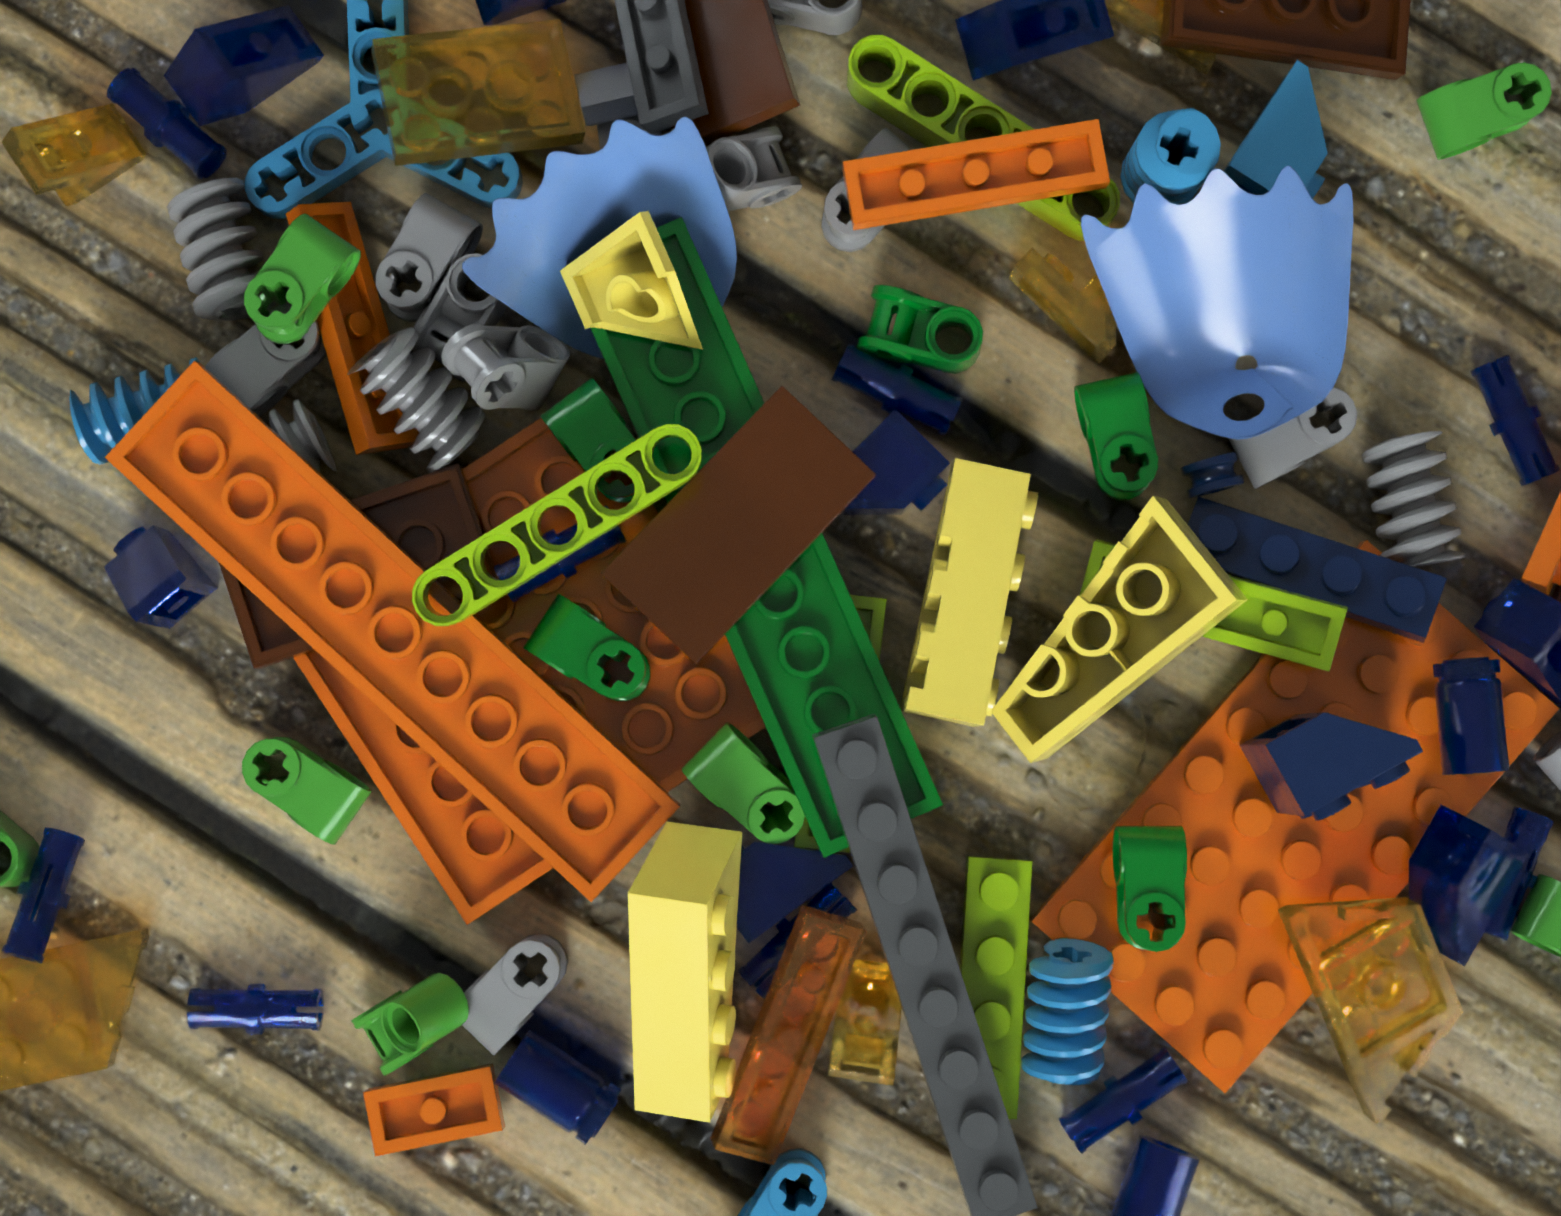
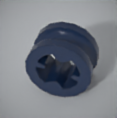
(1212, 475)

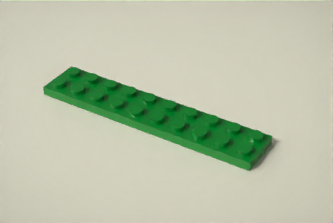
(803, 638)

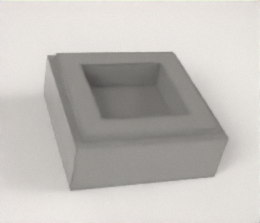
(606, 94)

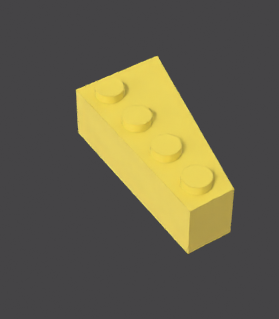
(967, 594)
(1130, 621)
(684, 970)

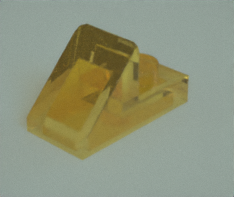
(74, 152)
(1081, 314)
(866, 1026)

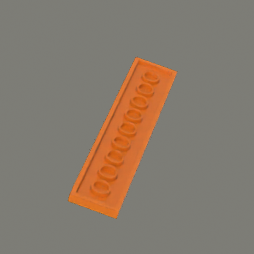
(352, 602)

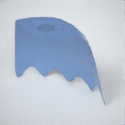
(589, 199)
(1229, 282)

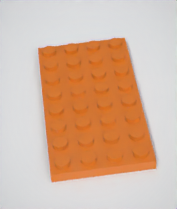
(1235, 969)

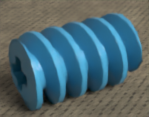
(1172, 155)
(107, 420)
(1068, 1012)

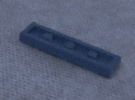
(1297, 561)

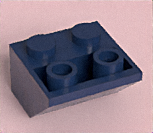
(1320, 757)

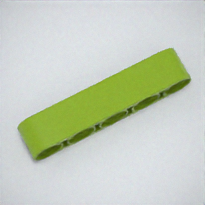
(962, 112)
(525, 533)

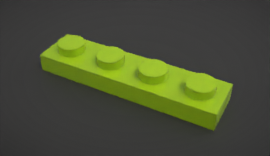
(1269, 621)
(996, 960)

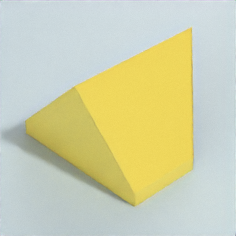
(631, 286)

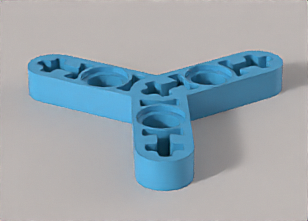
(364, 100)

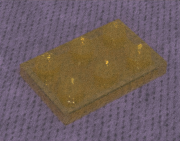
(477, 92)

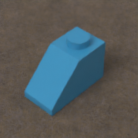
(1283, 135)

